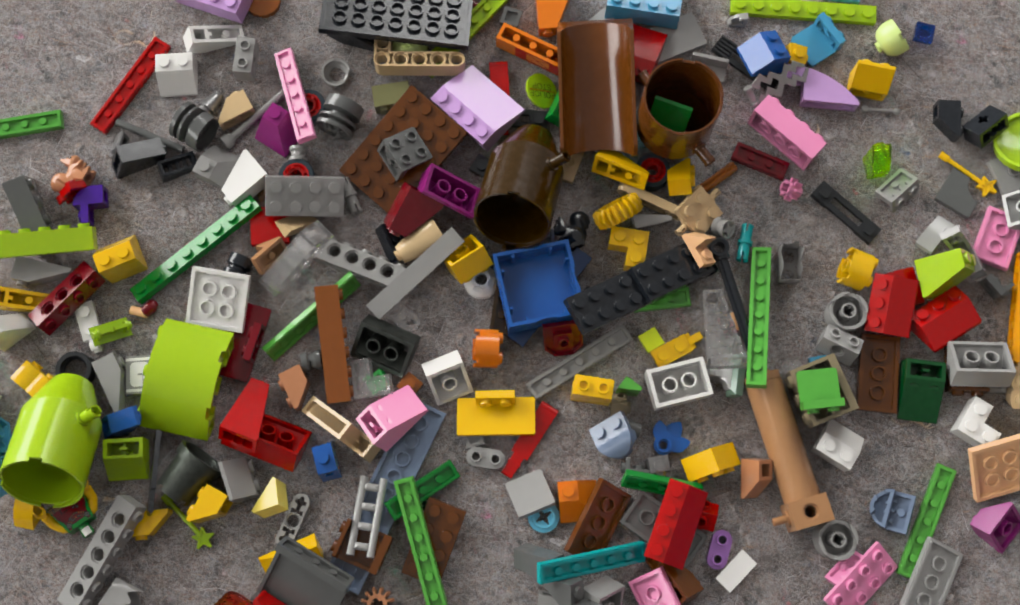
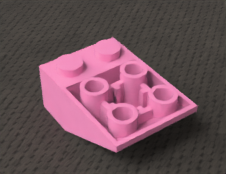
(391, 417)

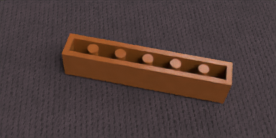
(332, 343)

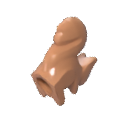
(76, 171)

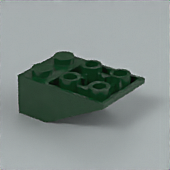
(920, 390)

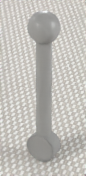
(865, 108)

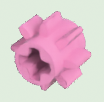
(791, 189)

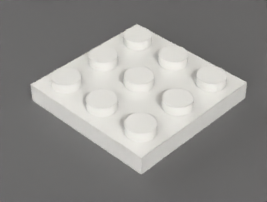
(218, 299)

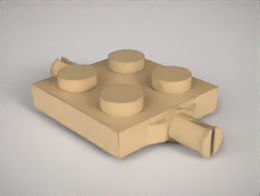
(698, 211)

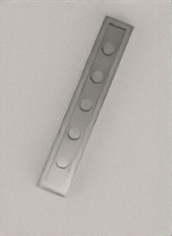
(415, 273)
(579, 362)

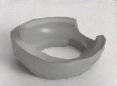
(333, 64)

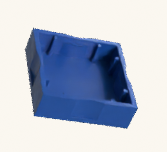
(535, 284)

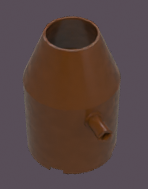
(689, 85)

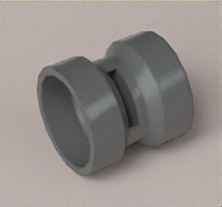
(311, 361)

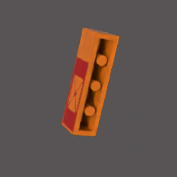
(528, 48)

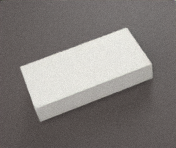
(735, 571)

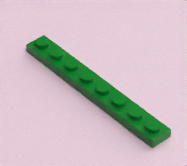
(195, 249)

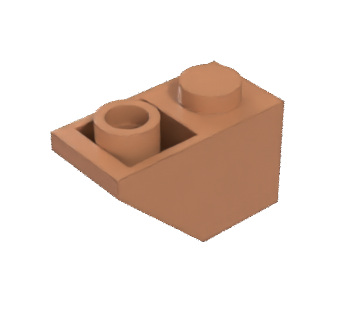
(296, 386)
(755, 476)

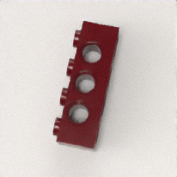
(66, 298)

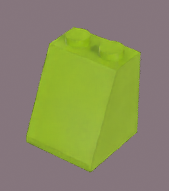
(943, 271)

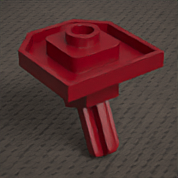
(562, 338)

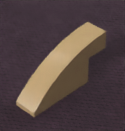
(341, 428)

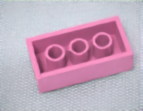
(786, 132)

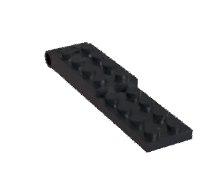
(635, 288)

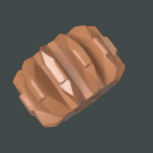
(380, 596)

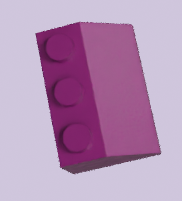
(449, 190)

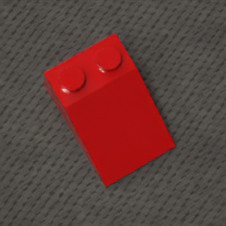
(647, 49)

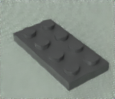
(642, 517)

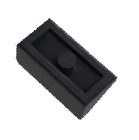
(388, 241)

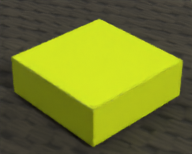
(651, 340)

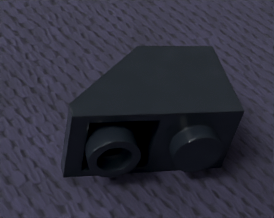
(947, 118)

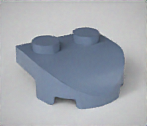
(614, 436)
(893, 510)

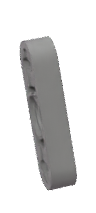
(281, 533)

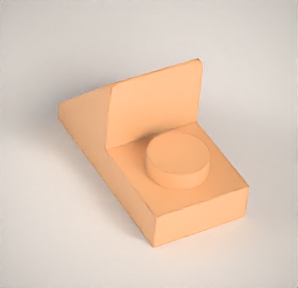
(697, 244)

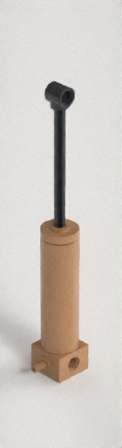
(778, 428)

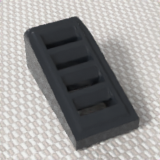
(173, 174)

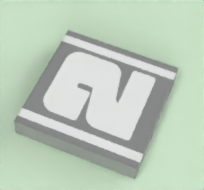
(134, 373)

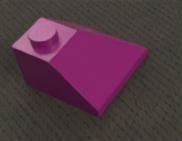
(276, 130)
(997, 525)

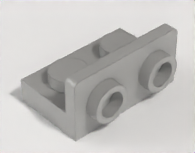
(898, 189)

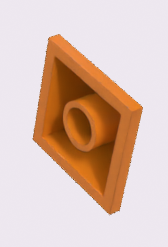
(573, 498)

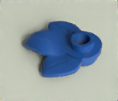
(671, 436)

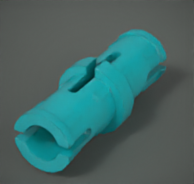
(744, 242)

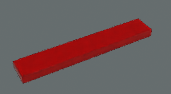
(129, 86)

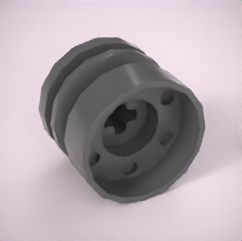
(339, 116)
(193, 126)

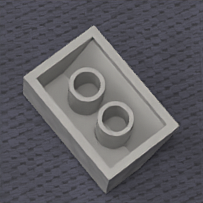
(979, 364)

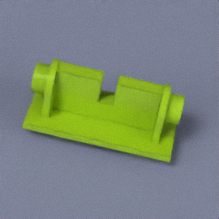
(110, 331)

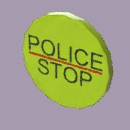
(540, 90)

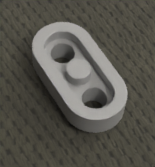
(485, 459)

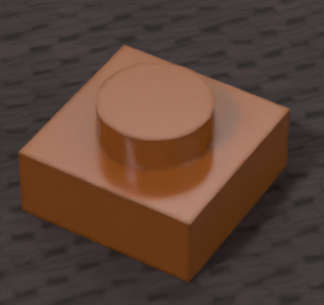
(412, 381)

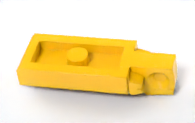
(675, 349)

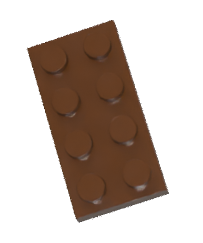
(878, 374)
(598, 518)
(443, 526)

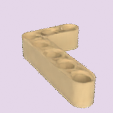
(410, 61)

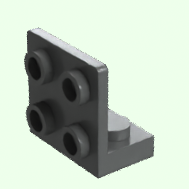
(403, 152)

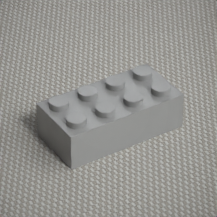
(304, 195)

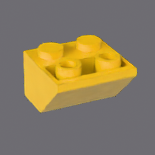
(871, 79)
(210, 505)

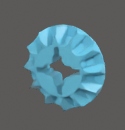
(542, 526)

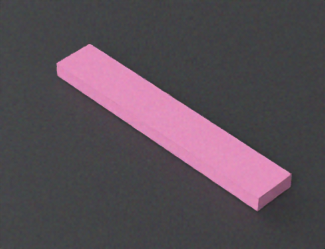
(295, 96)

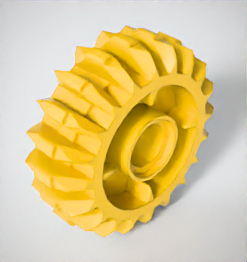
(617, 211)

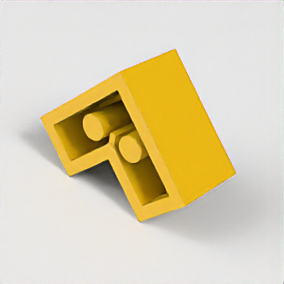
(631, 242)
(713, 462)

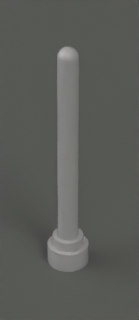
(229, 139)

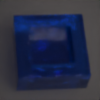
(923, 33)

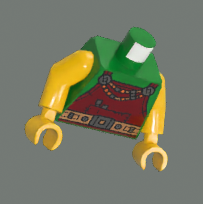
(73, 517)

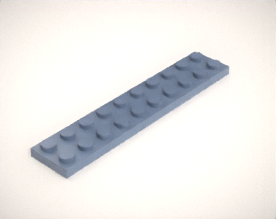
(399, 462)

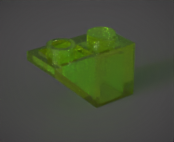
(878, 160)

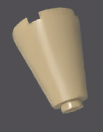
(417, 242)

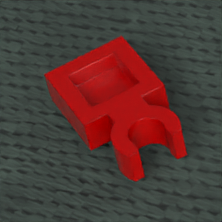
(69, 191)

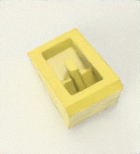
(272, 500)

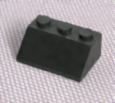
(385, 344)

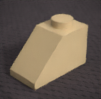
(235, 110)

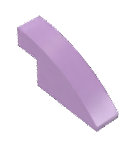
(823, 92)

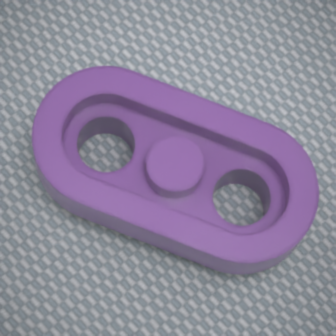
(721, 550)

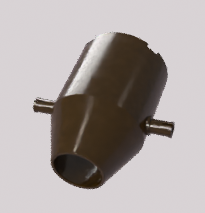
(521, 188)

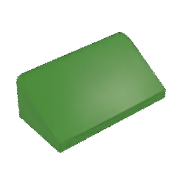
(629, 387)

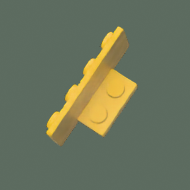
(495, 414)

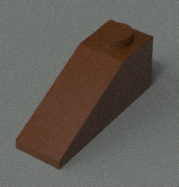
(683, 581)

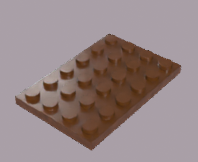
(434, 127)

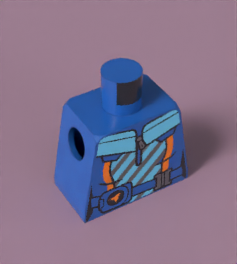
(326, 461)

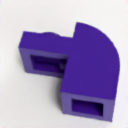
(89, 199)

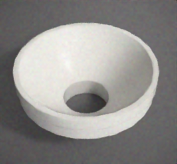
(482, 291)

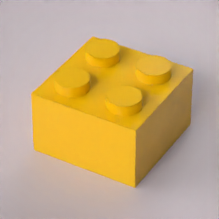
(468, 260)

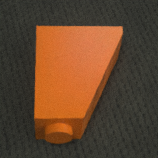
(549, 14)

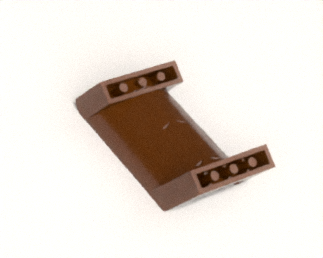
(597, 86)

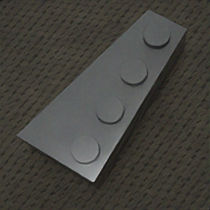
(27, 203)

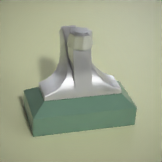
(731, 380)

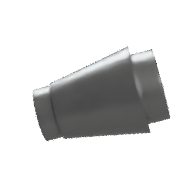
(211, 103)

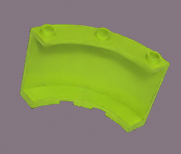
(184, 378)

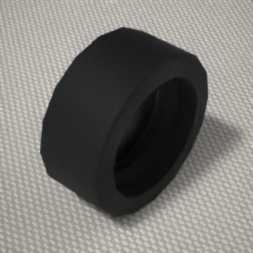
(68, 357)

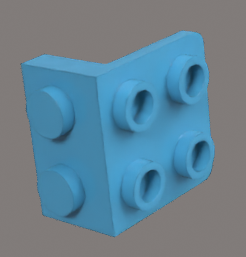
(821, 39)

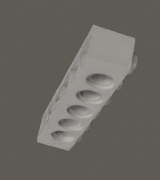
(359, 269)
(102, 542)

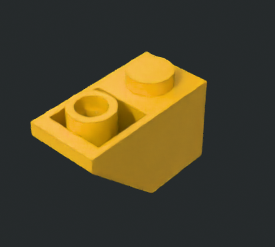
(681, 178)

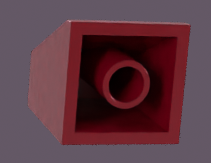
(410, 211)

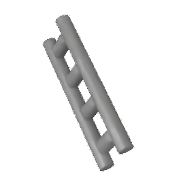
(374, 527)

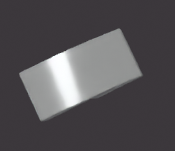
(930, 238)

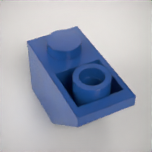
(121, 422)

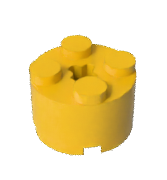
(856, 269)

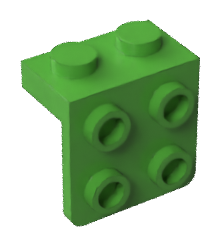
(819, 390)

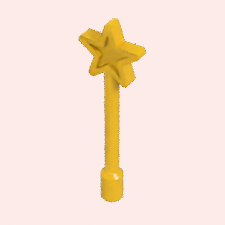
(984, 185)

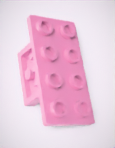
(859, 576)

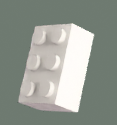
(678, 383)

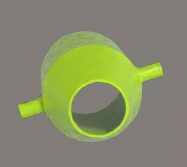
(53, 443)

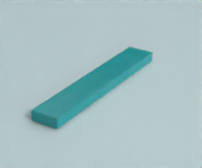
(590, 562)

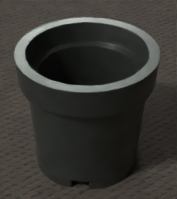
(188, 473)

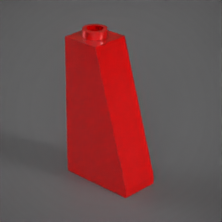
(245, 418)

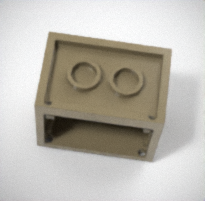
(814, 420)

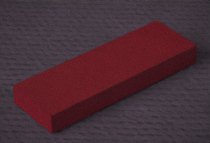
(760, 161)

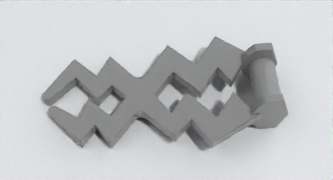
(782, 80)

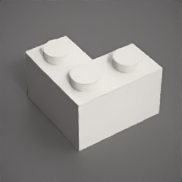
(971, 423)

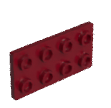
(247, 344)

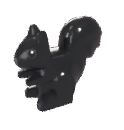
(575, 232)

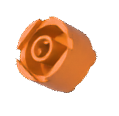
(486, 348)

